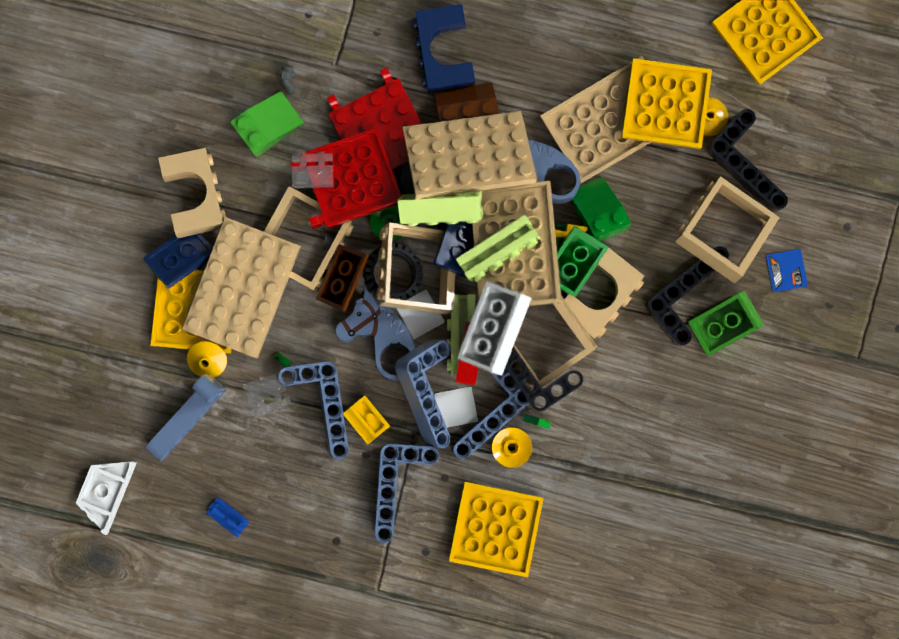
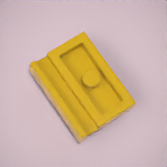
(366, 419)

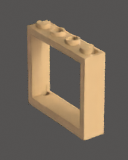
(277, 219)
(709, 255)
(447, 278)
(580, 333)

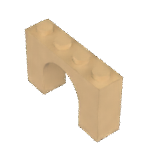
(194, 165)
(625, 279)

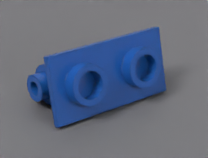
(227, 517)

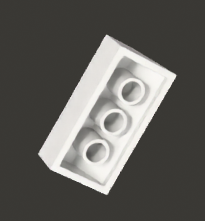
(494, 328)

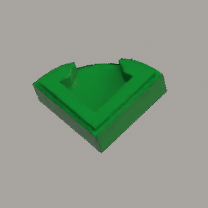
(282, 359)
(536, 421)

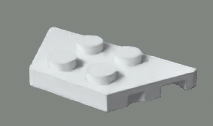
(104, 492)

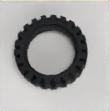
(412, 260)

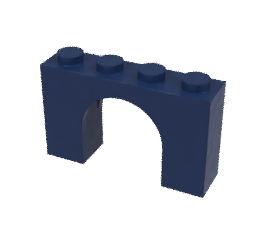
(429, 25)

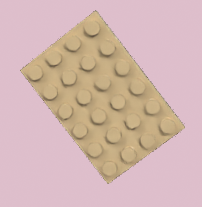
(591, 125)
(469, 155)
(535, 269)
(241, 287)

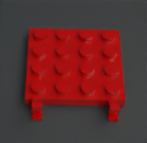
(383, 108)
(360, 180)

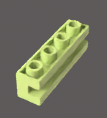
(440, 209)
(498, 248)
(463, 311)

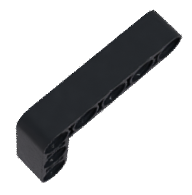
(743, 163)
(681, 289)
(537, 390)

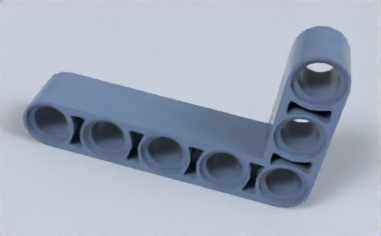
(418, 392)
(206, 393)
(326, 401)
(497, 413)
(391, 483)

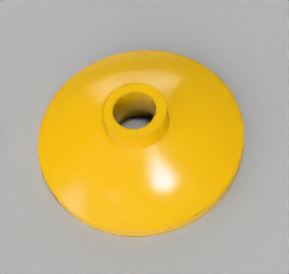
(719, 120)
(211, 353)
(522, 450)

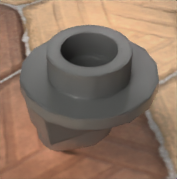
(287, 74)

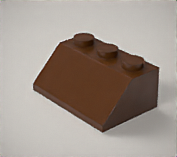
(466, 102)
(342, 277)

